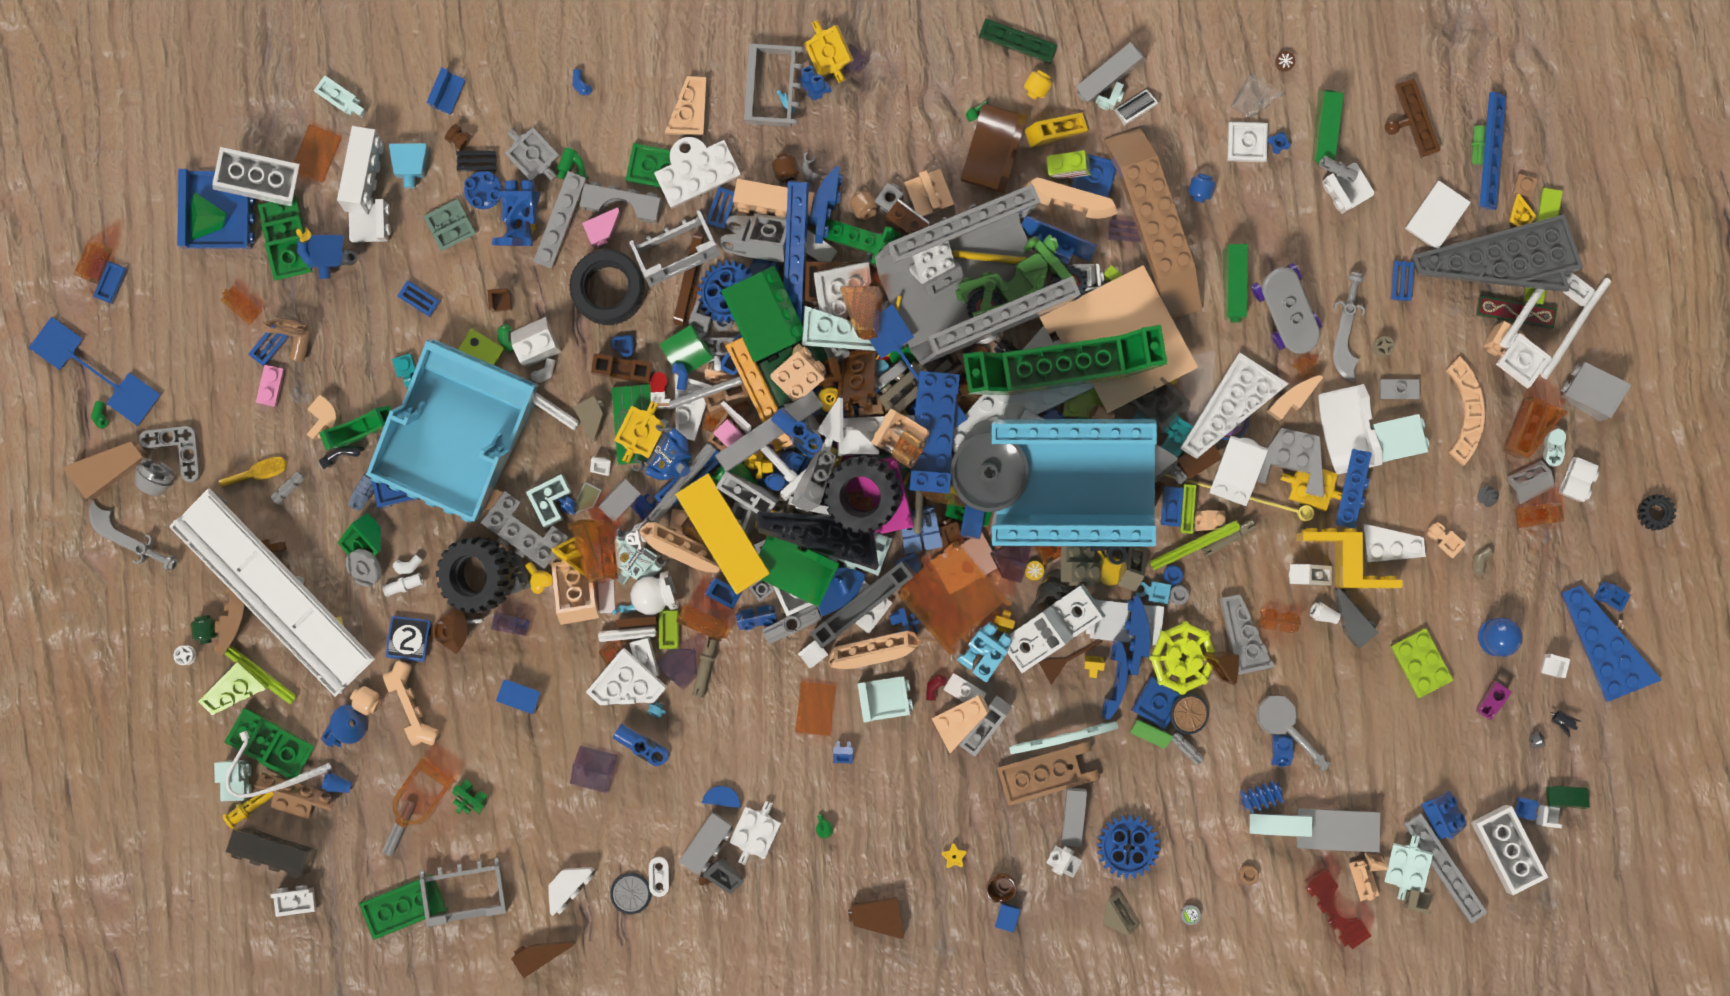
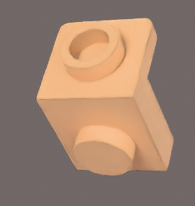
(1209, 520)

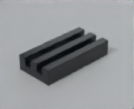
(460, 168)

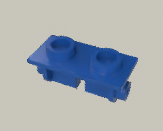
(747, 620)

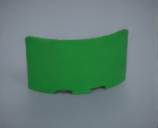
(796, 570)

